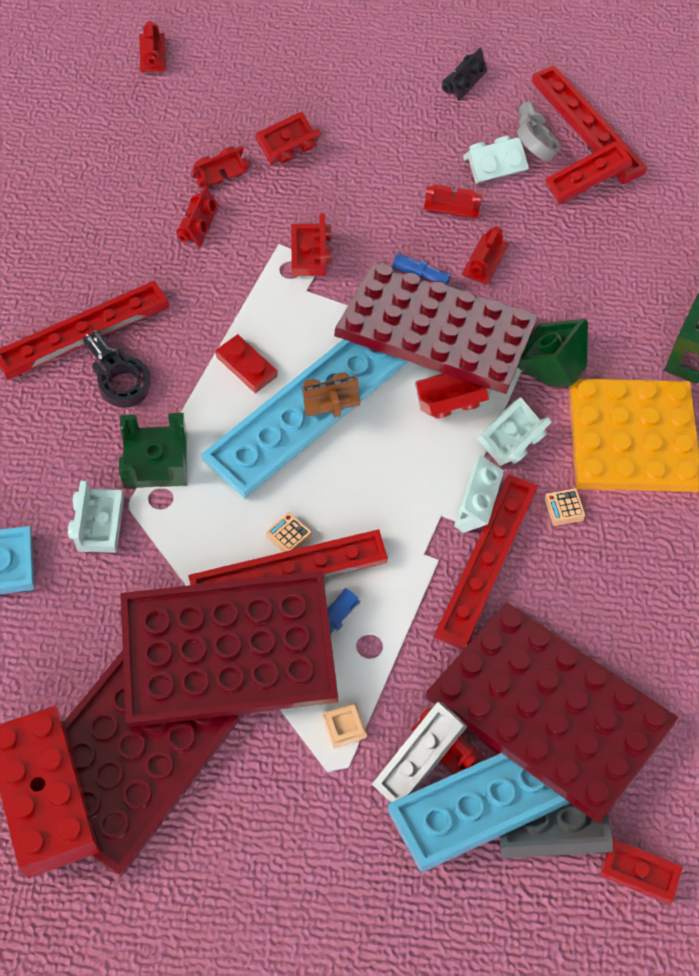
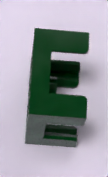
(686, 340)
(153, 453)

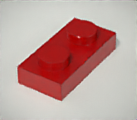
(246, 363)
(641, 871)

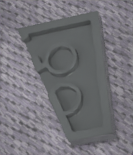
(558, 833)

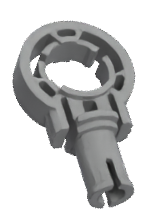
(536, 134)

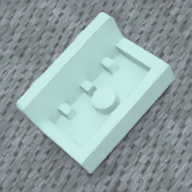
(496, 160)
(513, 432)
(479, 495)
(96, 519)

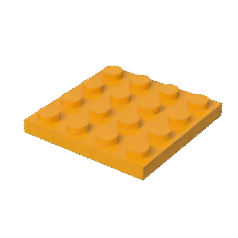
(634, 435)

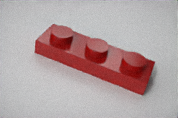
(588, 172)

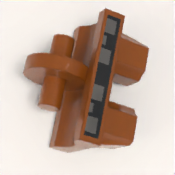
(330, 395)

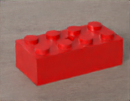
(50, 824)

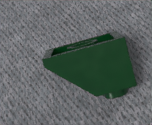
(557, 352)

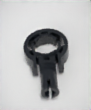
(112, 364)

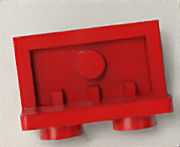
(286, 138)
(309, 248)
(446, 393)

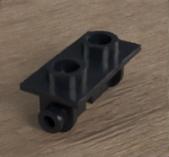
(466, 74)

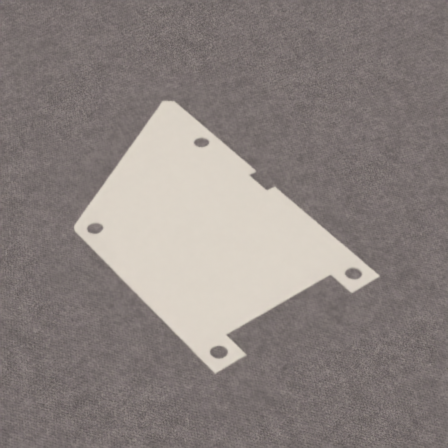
(368, 472)

